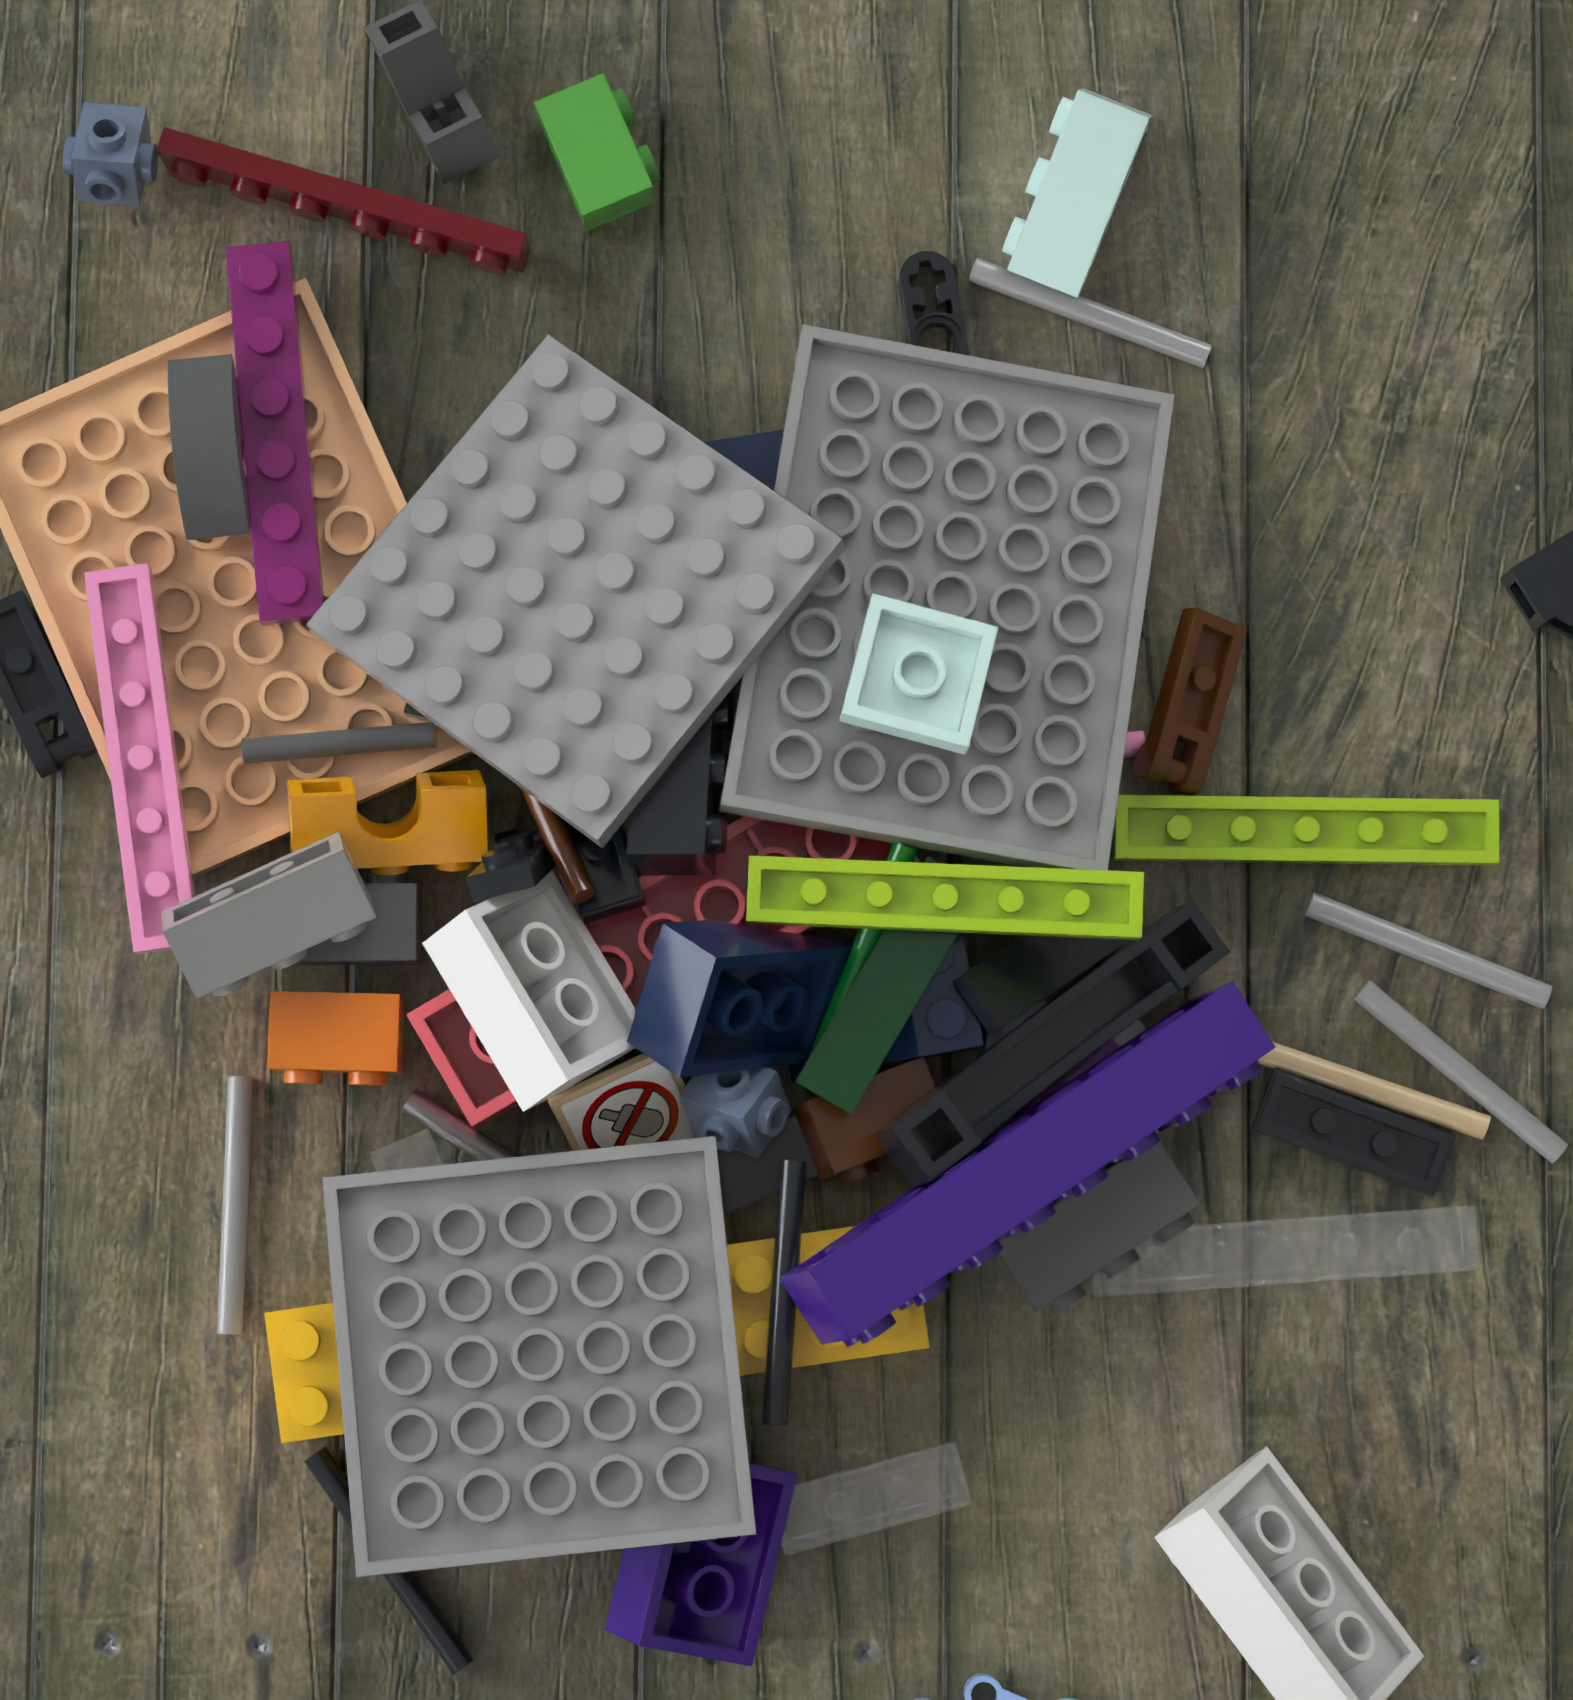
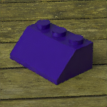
(706, 1593)

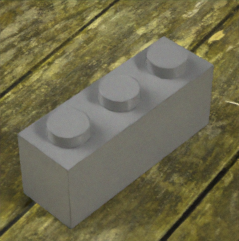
(268, 917)

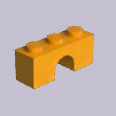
(441, 828)

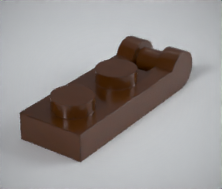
(1191, 701)

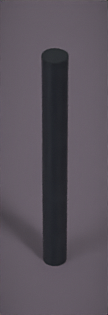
(782, 1307)
(405, 1583)

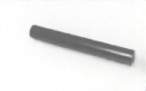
(339, 742)

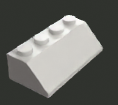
(1287, 1589)

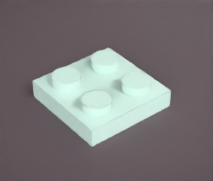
(918, 674)

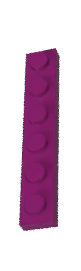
(275, 432)

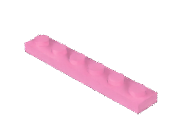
(140, 748)

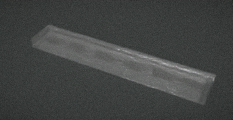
(1301, 1251)

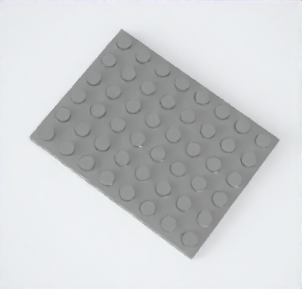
(987, 501)

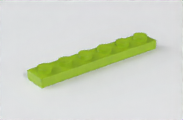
(1306, 830)
(945, 897)

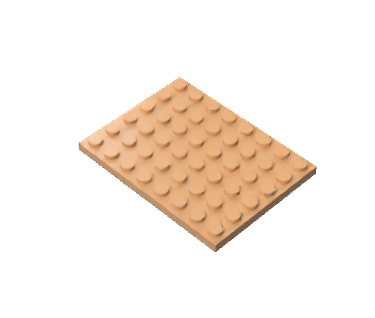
(97, 490)

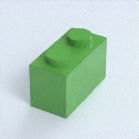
(596, 152)

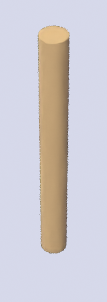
(1377, 1090)

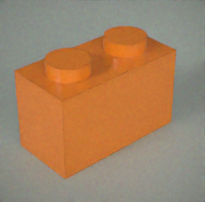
(336, 1035)

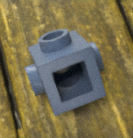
(113, 167)
(737, 1108)

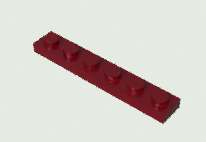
(367, 209)

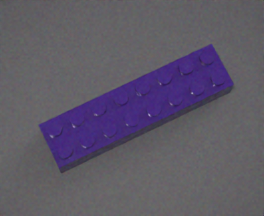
(1026, 1164)

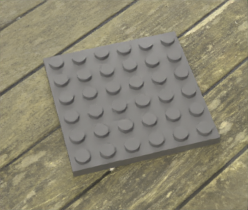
(576, 589)
(537, 1356)

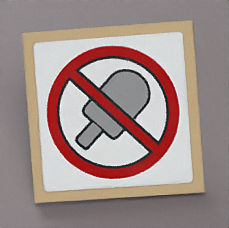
(623, 1107)

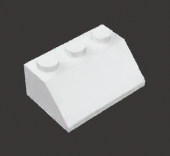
(534, 989)

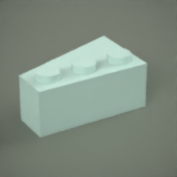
(1076, 191)

